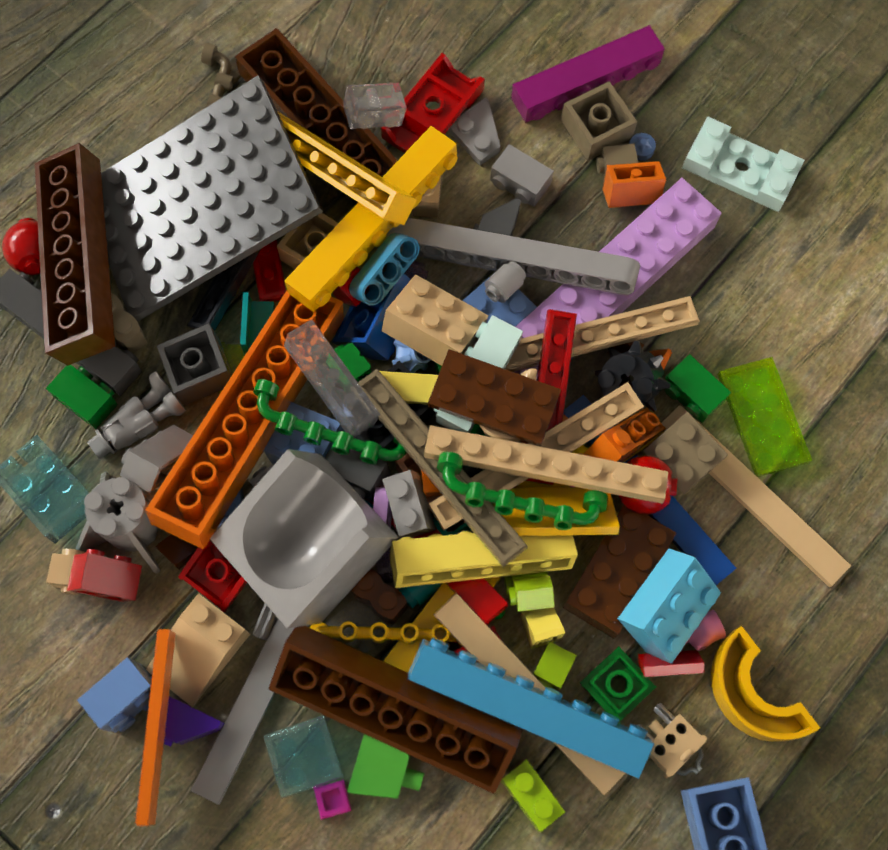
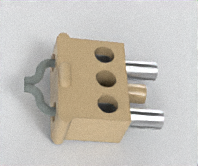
(683, 745)

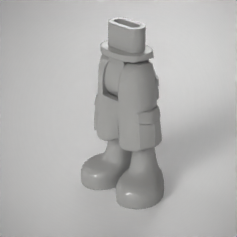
(135, 420)

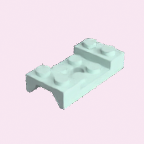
(768, 173)

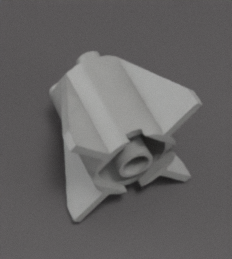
(118, 516)

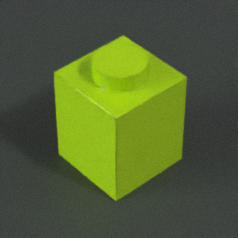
(554, 666)

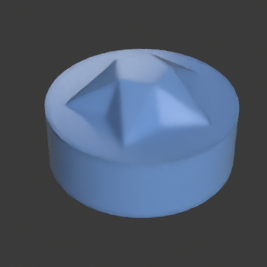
(644, 146)

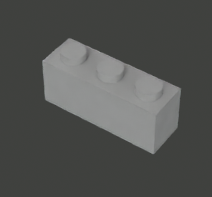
(154, 458)

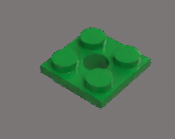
(599, 687)

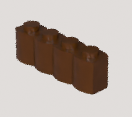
(385, 599)

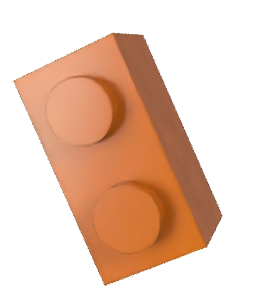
(633, 184)

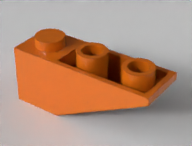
(626, 437)

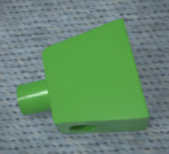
(382, 771)

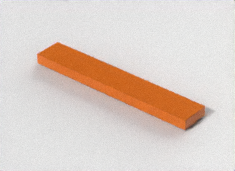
(155, 728)

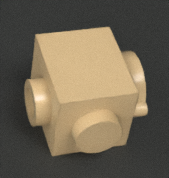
(60, 569)

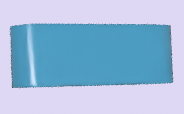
(396, 262)

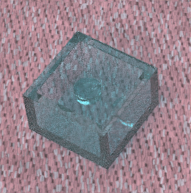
(303, 756)

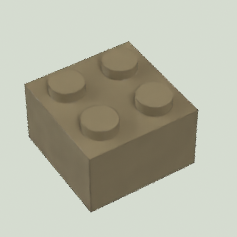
(598, 120)
(687, 451)

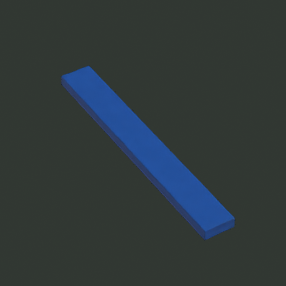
(690, 536)

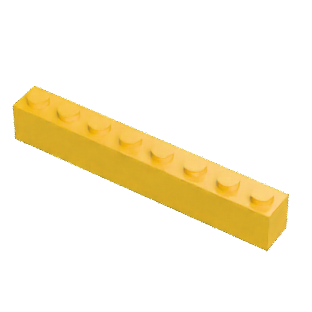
(349, 175)
(362, 229)

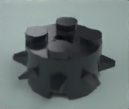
(642, 366)

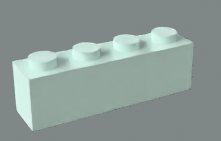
(494, 346)

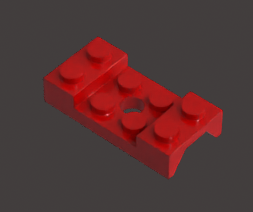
(440, 85)

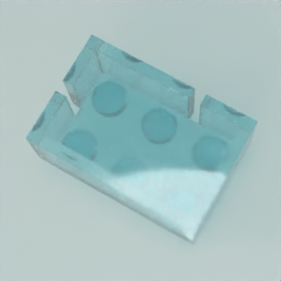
(44, 489)

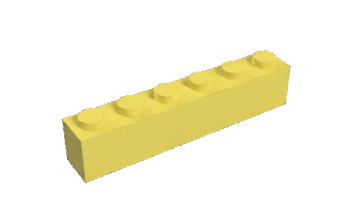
(467, 558)

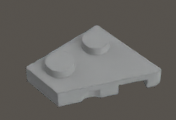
(477, 132)

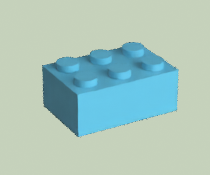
(670, 605)

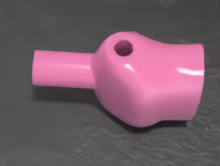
(708, 632)

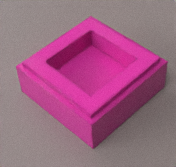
(332, 799)

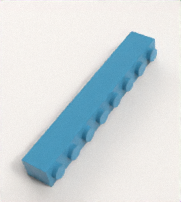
(531, 708)

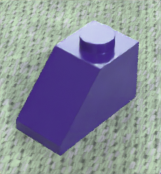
(187, 723)

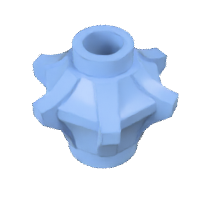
(410, 358)

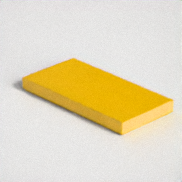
(571, 496)

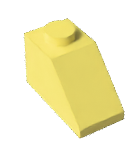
(542, 627)

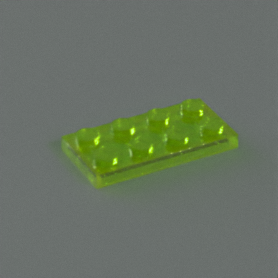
(764, 417)

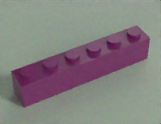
(610, 62)

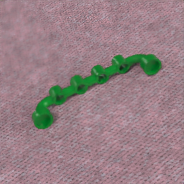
(315, 431)
(505, 500)

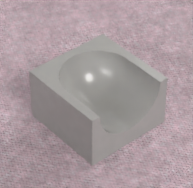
(303, 538)

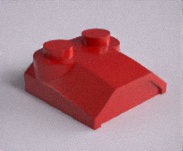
(213, 576)

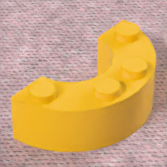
(740, 702)

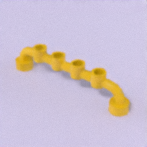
(390, 632)

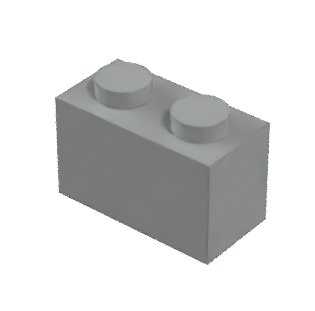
(521, 175)
(408, 504)

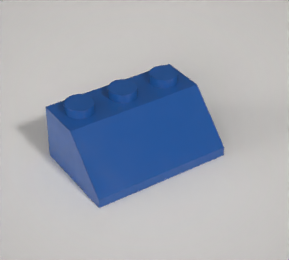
(364, 326)

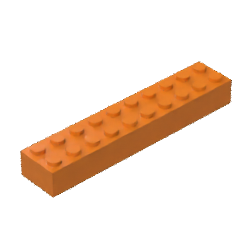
(234, 431)

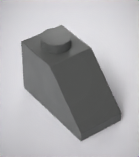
(501, 219)

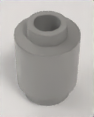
(505, 282)

